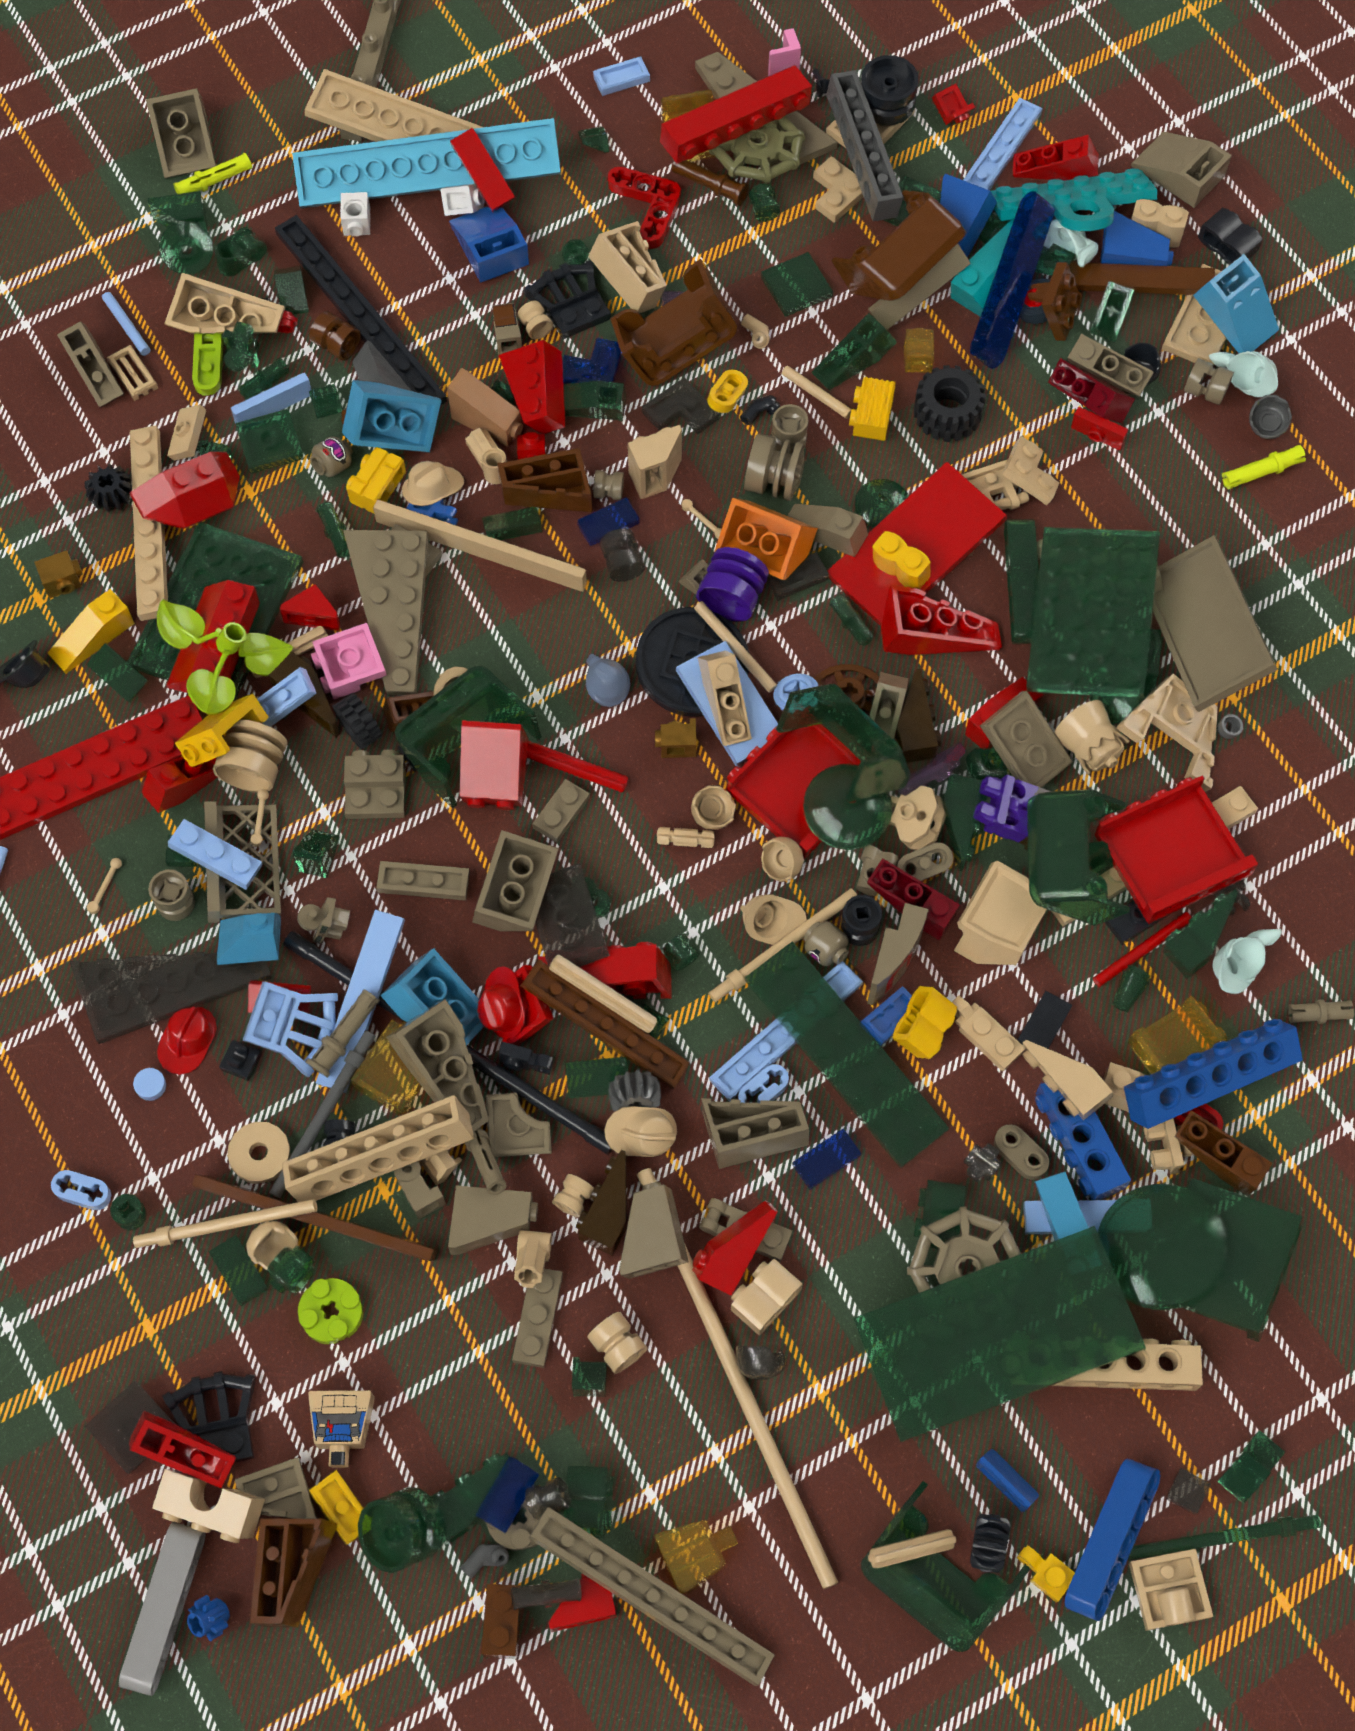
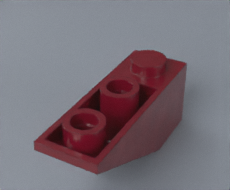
(1091, 391)
(901, 888)

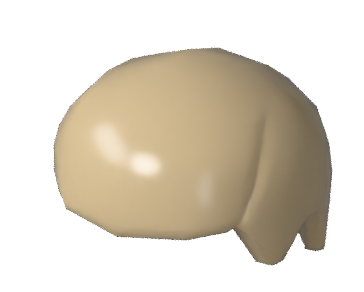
(713, 807)
(782, 858)
(268, 1241)

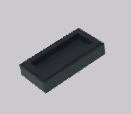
(1045, 1020)

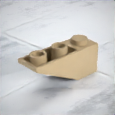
(725, 696)
(1074, 1080)

